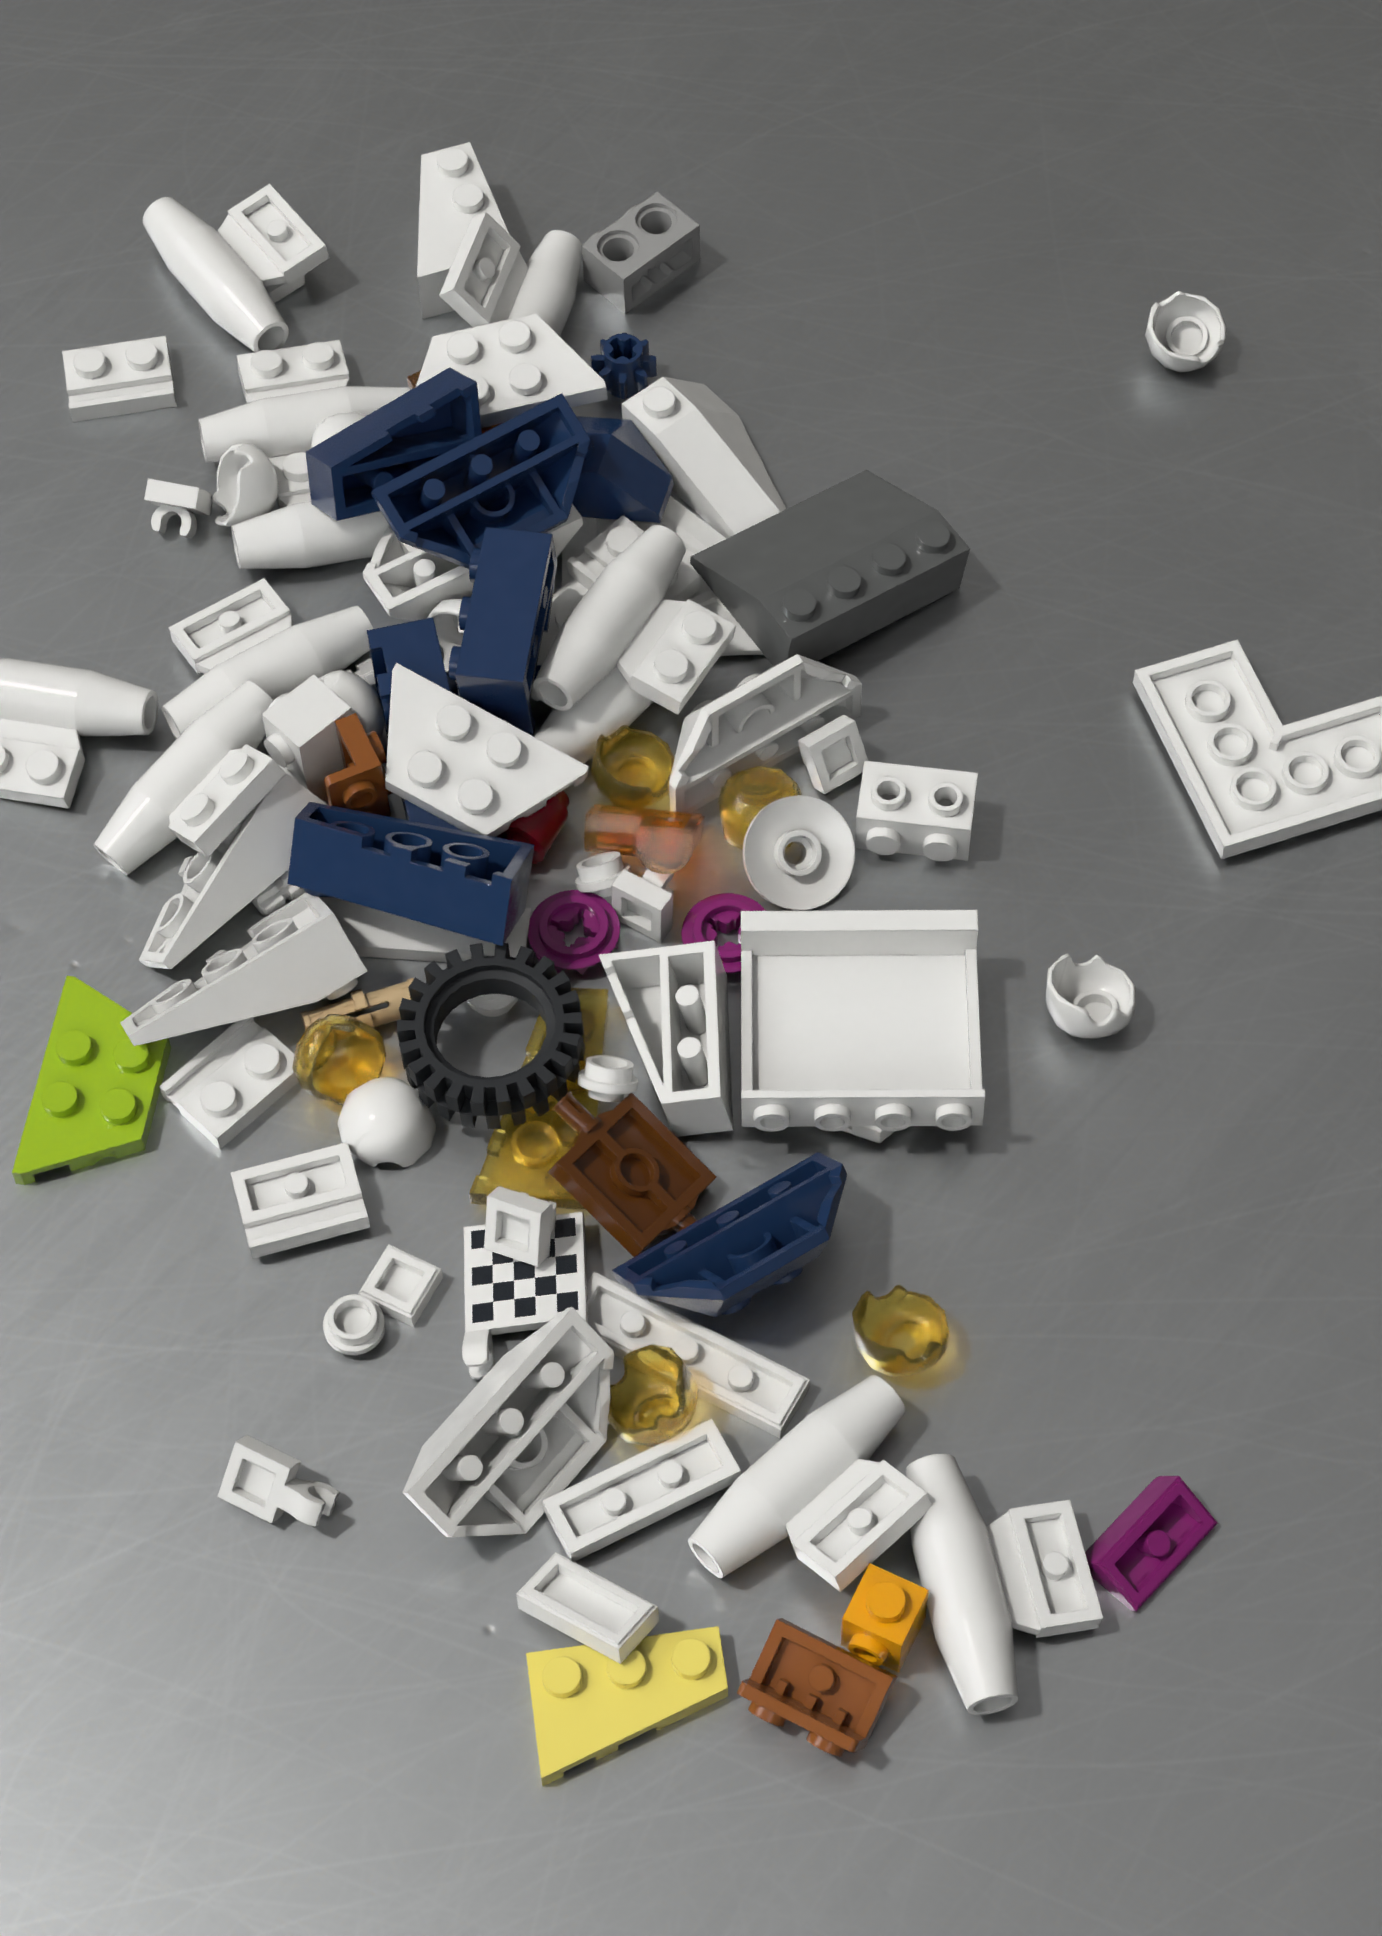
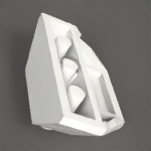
(415, 582)
(757, 726)
(517, 1434)

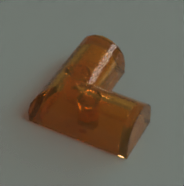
(657, 837)

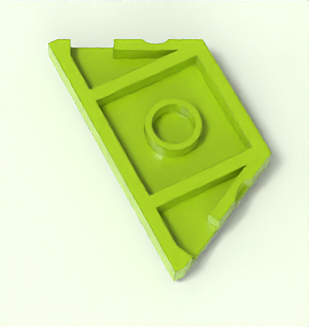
(92, 1088)

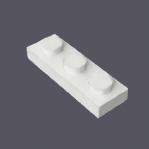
(641, 1490)

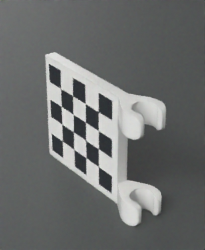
(518, 1296)

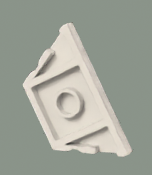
(514, 367)
(466, 760)

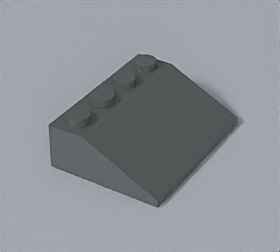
(834, 568)

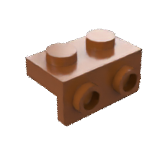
(362, 780)
(817, 1689)

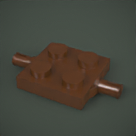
(629, 1171)

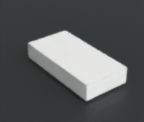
(588, 1607)

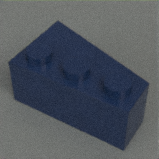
(391, 443)
(505, 623)

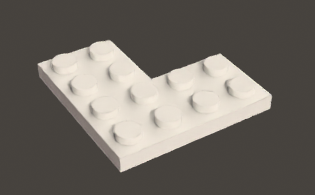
(1248, 770)

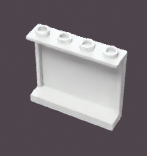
(860, 1019)

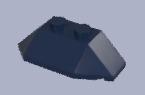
(621, 474)
(503, 479)
(743, 1244)

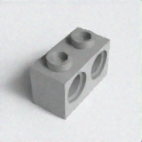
(641, 252)

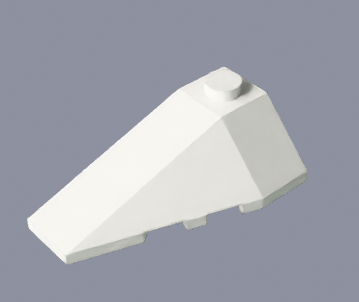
(705, 453)
(230, 877)
(291, 962)

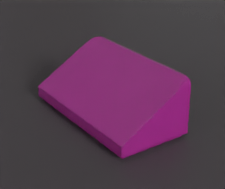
(1149, 1540)

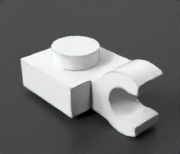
(266, 1485)

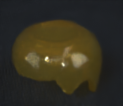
(632, 767)
(747, 795)
(338, 1057)
(900, 1331)
(652, 1397)

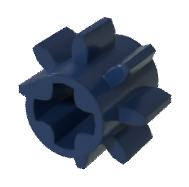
(624, 364)

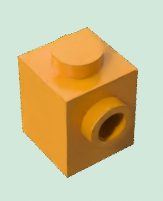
(883, 1618)

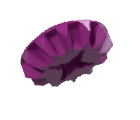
(562, 913)
(720, 914)

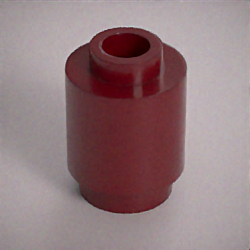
(540, 827)

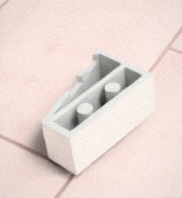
(450, 196)
(681, 1028)

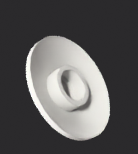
(825, 849)

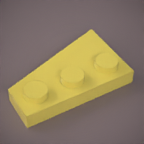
(594, 1704)

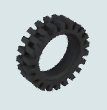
(496, 1095)

